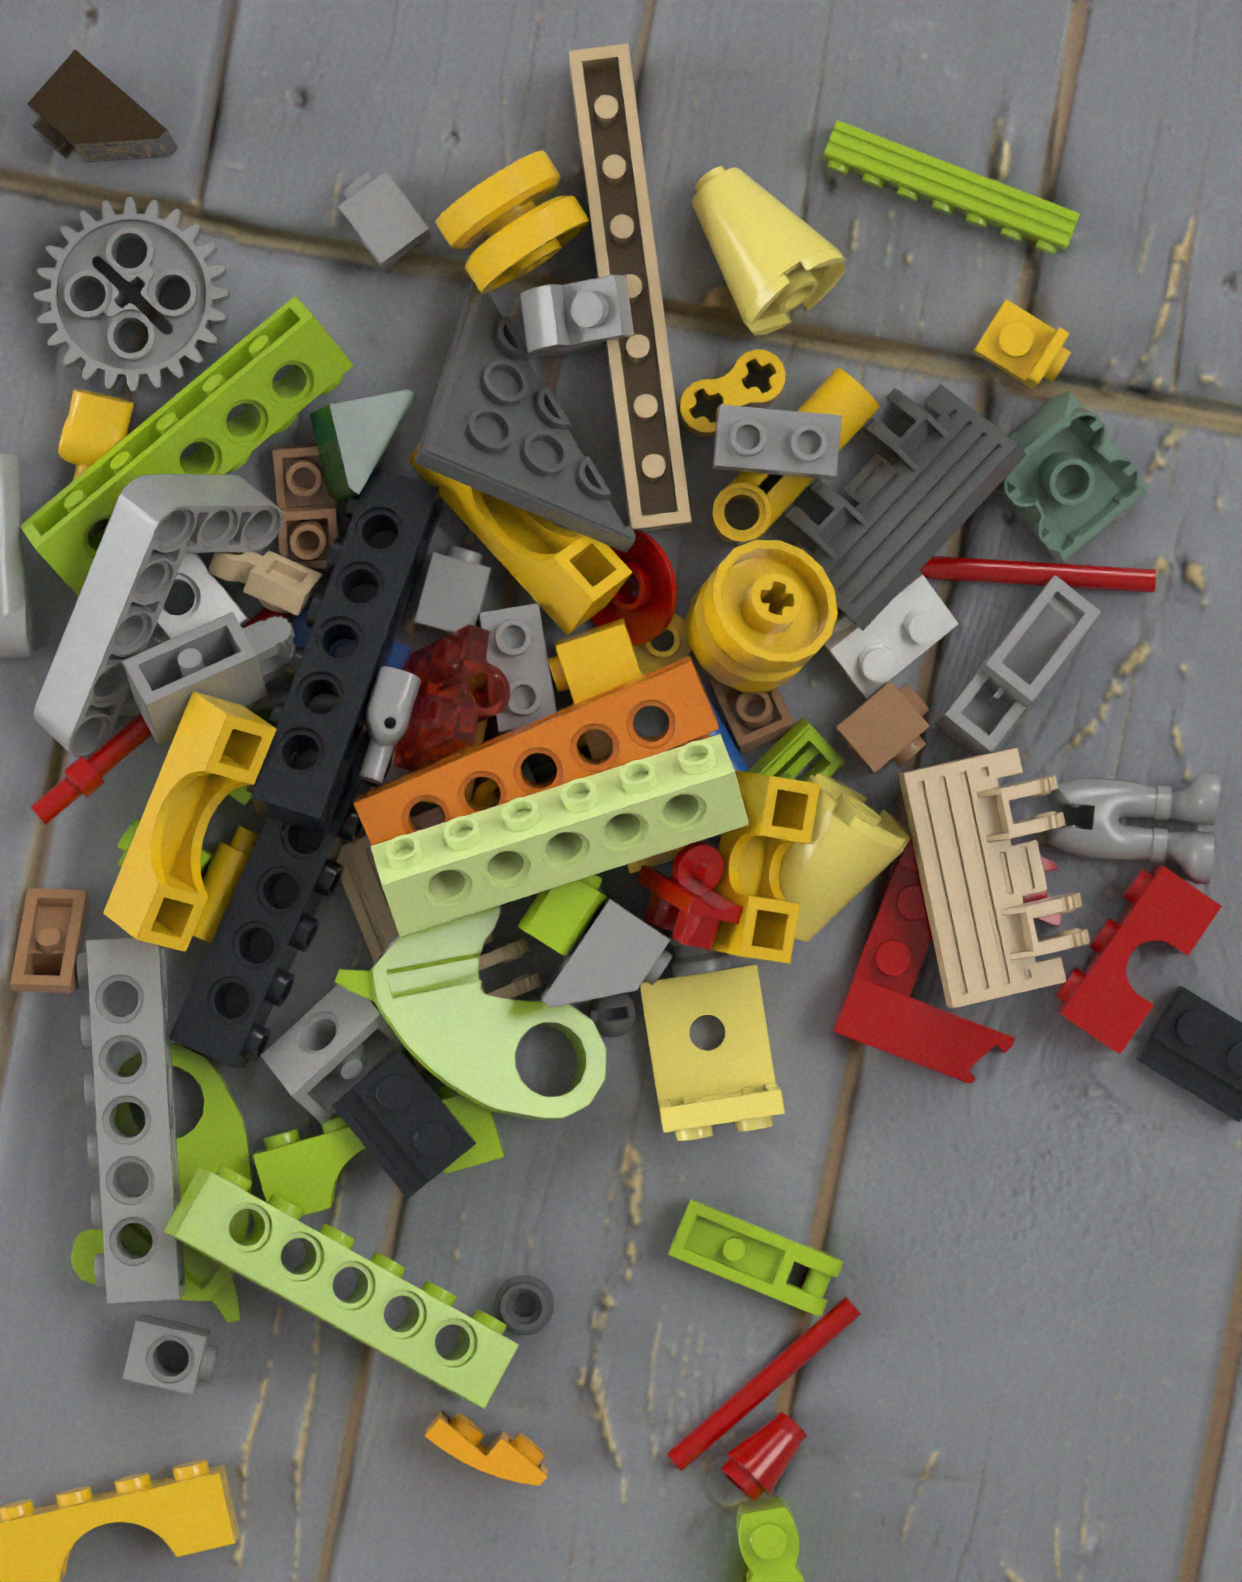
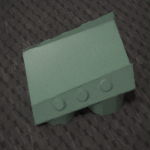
(1070, 477)

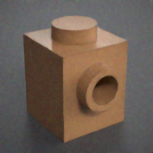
(885, 727)

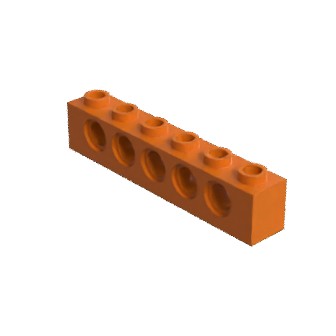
(672, 688)

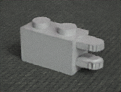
(211, 660)

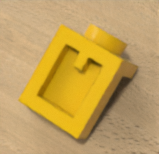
(1023, 345)

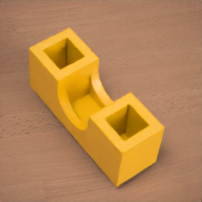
(778, 816)

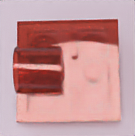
(443, 711)

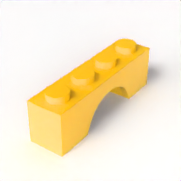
(555, 565)
(593, 664)
(161, 880)
(186, 1510)

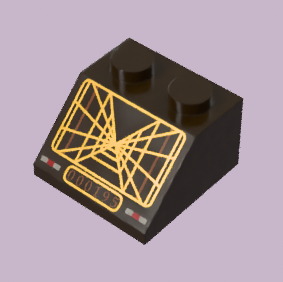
(94, 117)

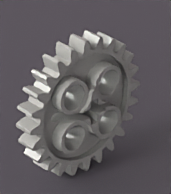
(96, 333)

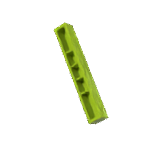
(950, 188)

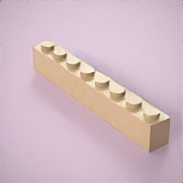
(626, 247)

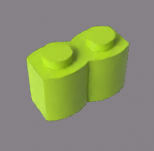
(563, 913)
(769, 1541)

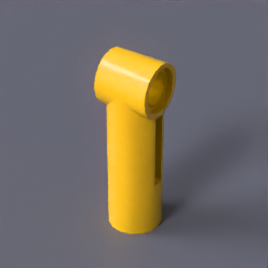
(837, 396)

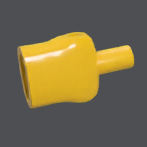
(93, 427)

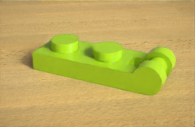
(753, 1256)

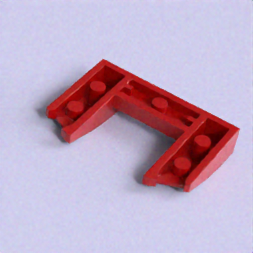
(878, 997)

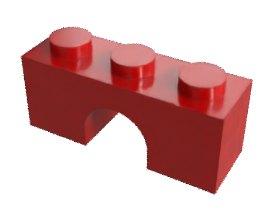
(1100, 995)

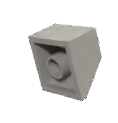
(609, 958)

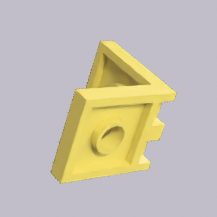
(718, 1083)

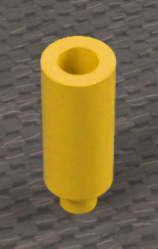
(222, 880)

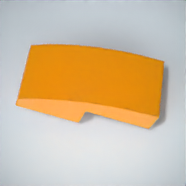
(505, 1458)

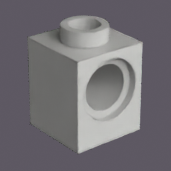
(382, 218)
(453, 590)
(143, 1362)

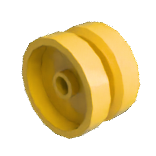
(509, 215)
(761, 615)

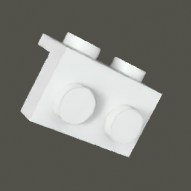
(893, 639)

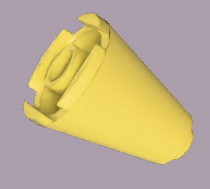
(763, 249)
(844, 855)

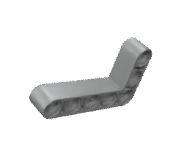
(128, 585)

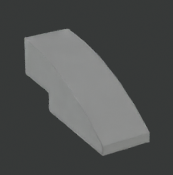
(1018, 668)

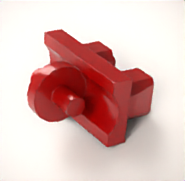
(689, 900)

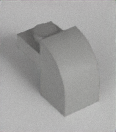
(576, 315)

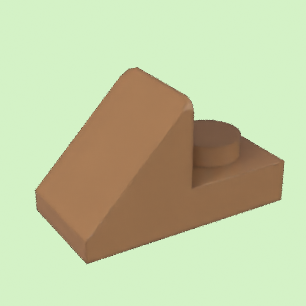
(50, 941)

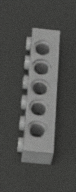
(161, 1271)

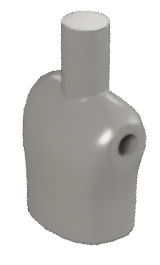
(387, 707)

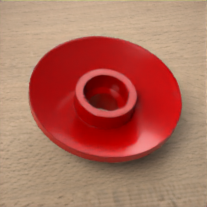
(648, 594)

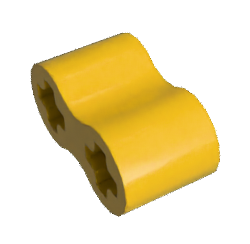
(731, 391)

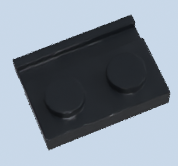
(1199, 1051)
(404, 1124)

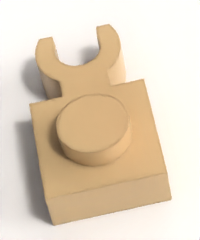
(270, 578)

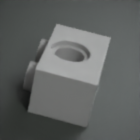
(776, 442)
(520, 652)
(331, 1050)

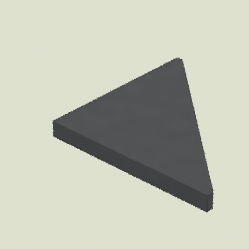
(508, 432)

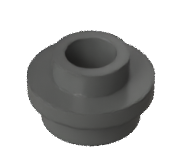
(519, 1323)

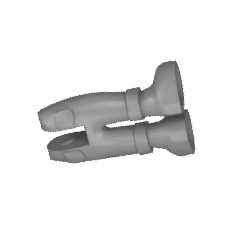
(1122, 842)

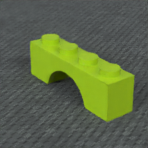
(309, 1167)

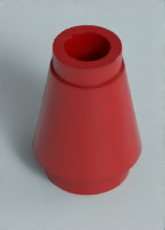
(763, 1456)

